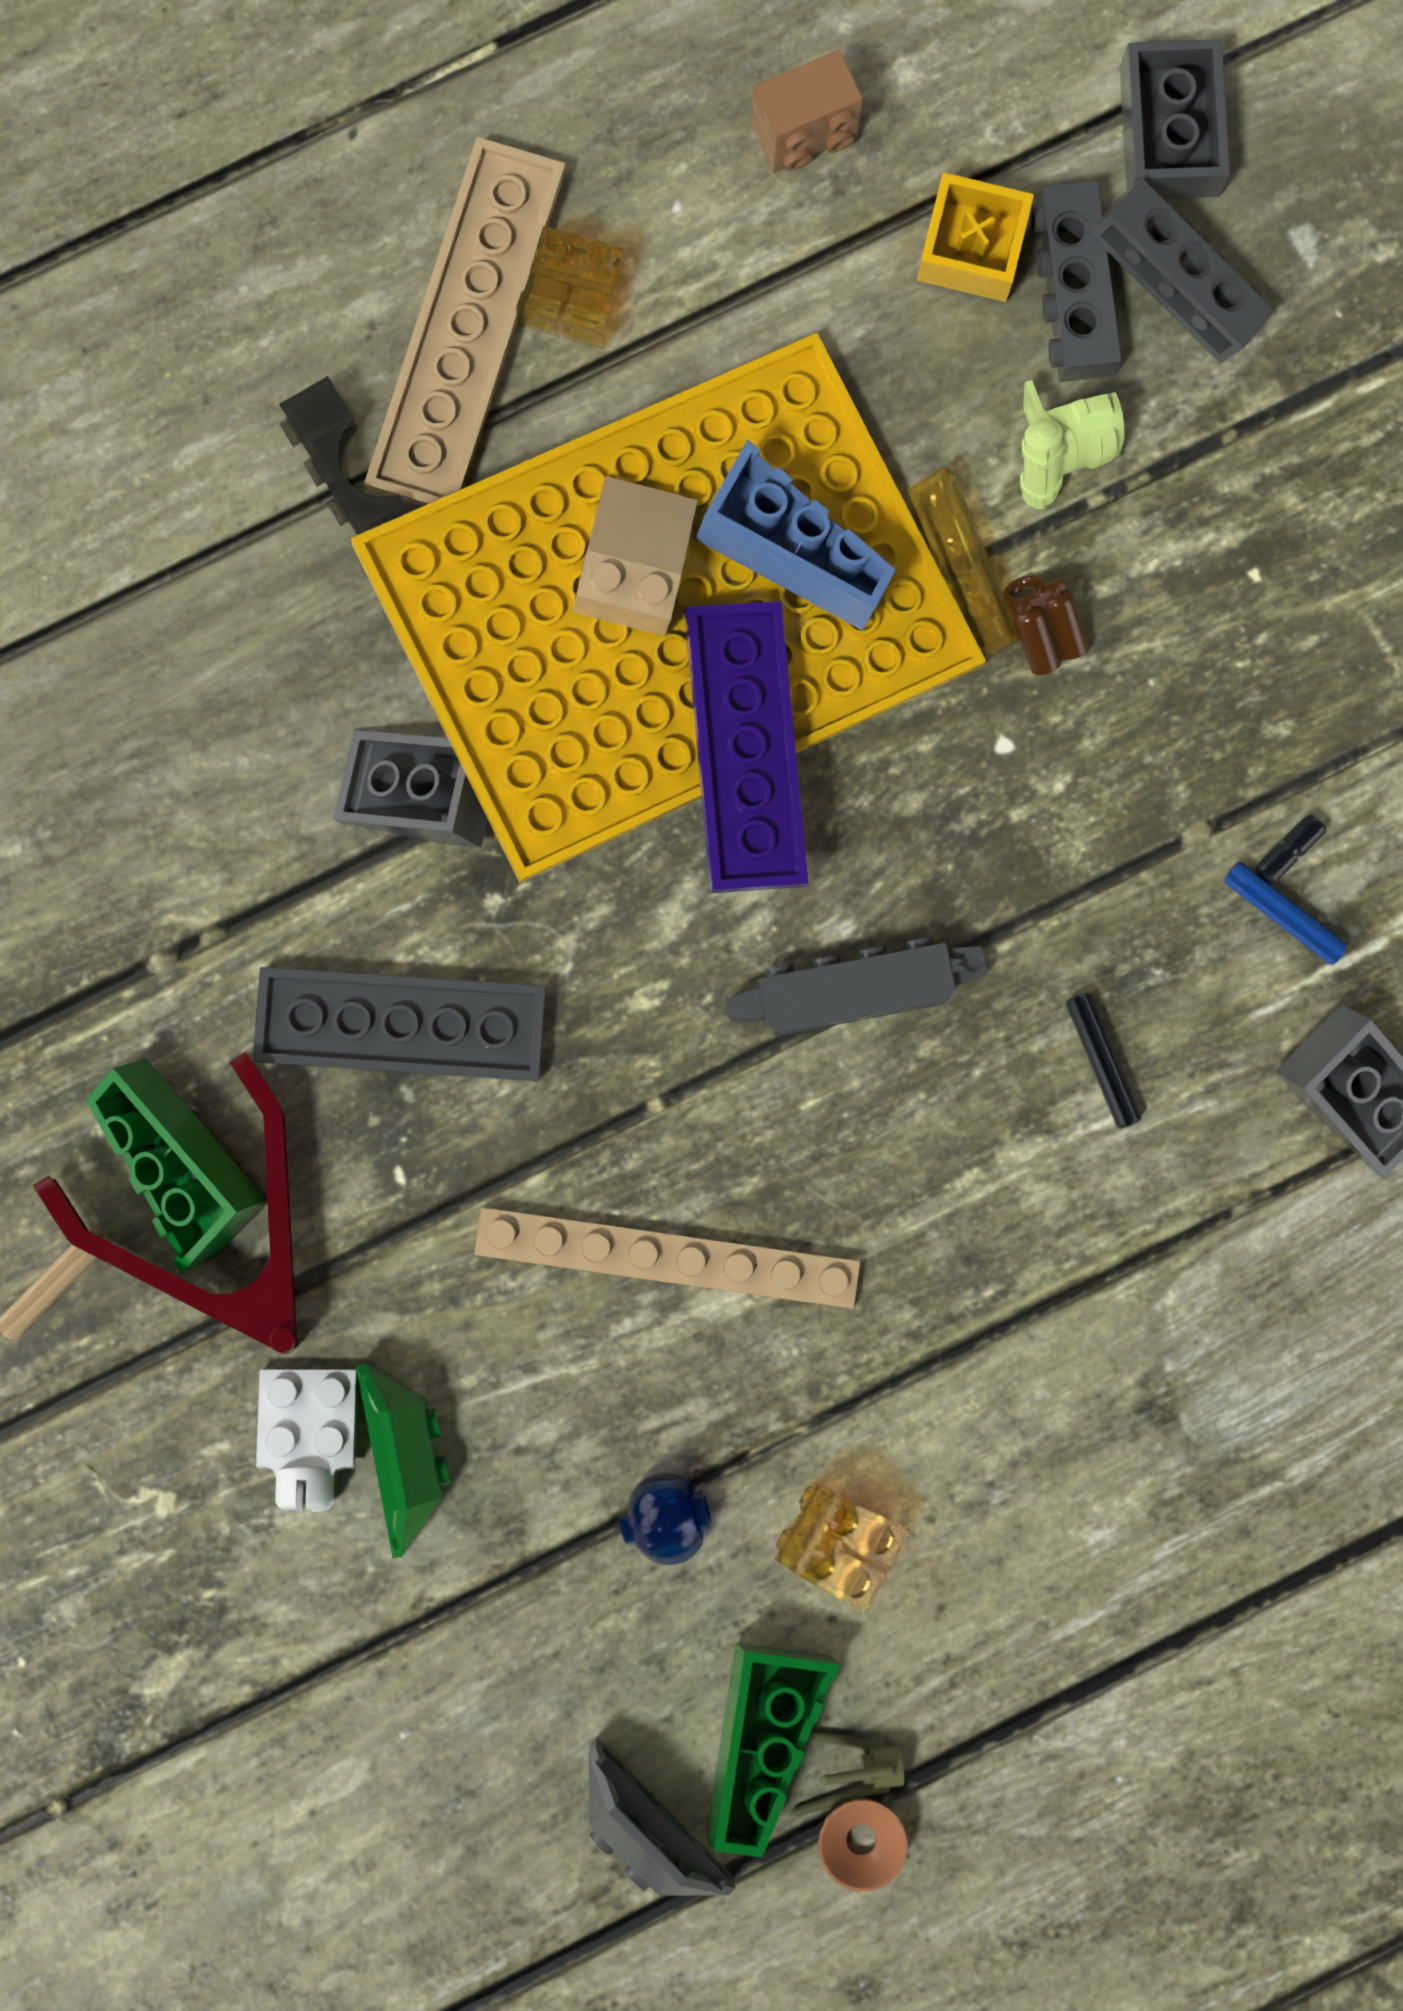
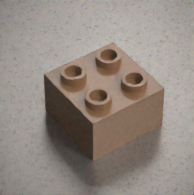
(806, 112)

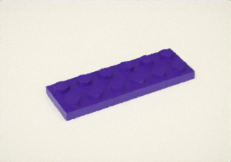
(746, 747)

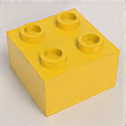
(975, 237)

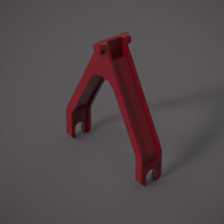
(268, 1304)

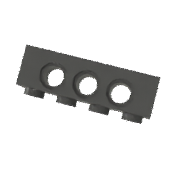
(1077, 210)
(1158, 267)

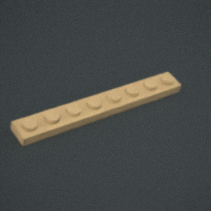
(667, 1258)

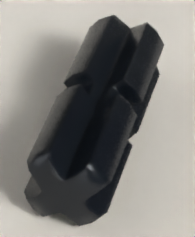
(1295, 844)

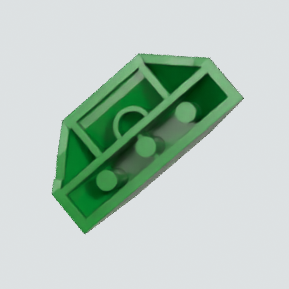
(403, 1454)

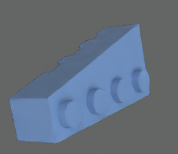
(793, 541)

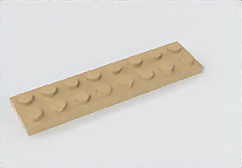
(465, 324)

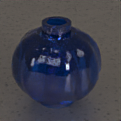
(666, 1519)

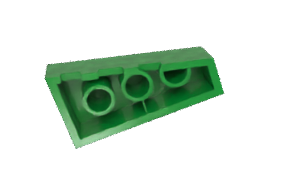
(175, 1162)
(766, 1724)

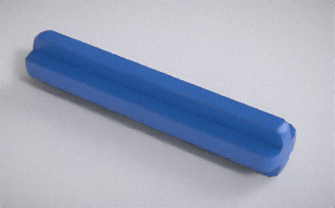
(1285, 913)

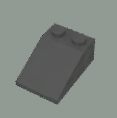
(409, 789)
(1353, 1086)

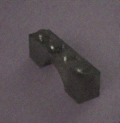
(323, 428)

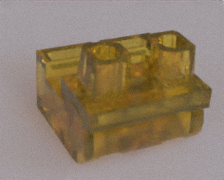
(565, 264)
(819, 1541)

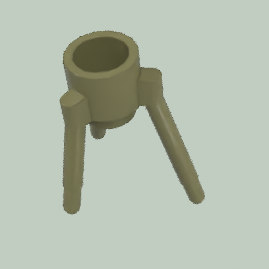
(878, 1770)

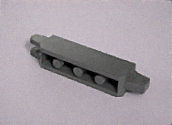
(857, 989)

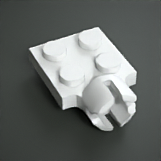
(306, 1433)

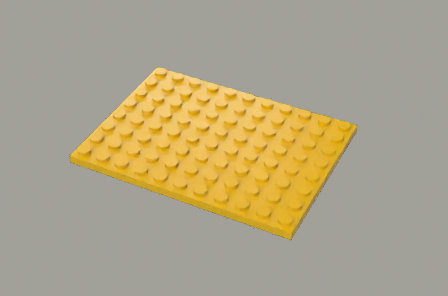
(591, 722)

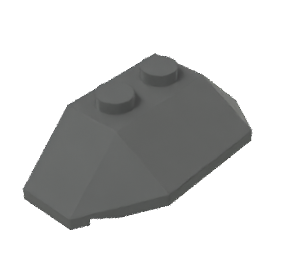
(647, 1834)

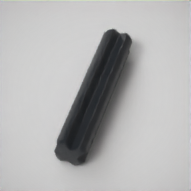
(1103, 1060)

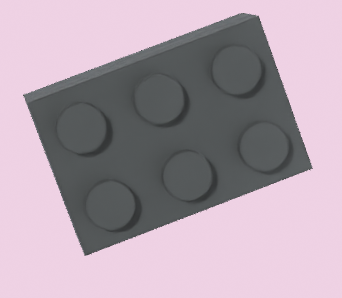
(1175, 117)

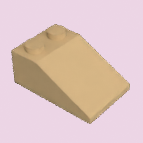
(635, 556)

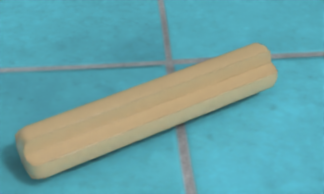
(48, 1288)

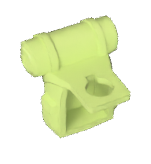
(1066, 440)

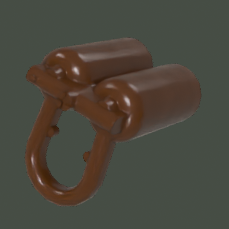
(1047, 623)

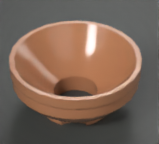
(867, 1869)

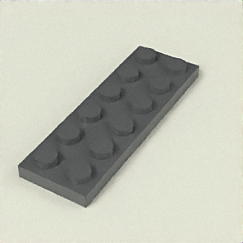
(399, 1024)

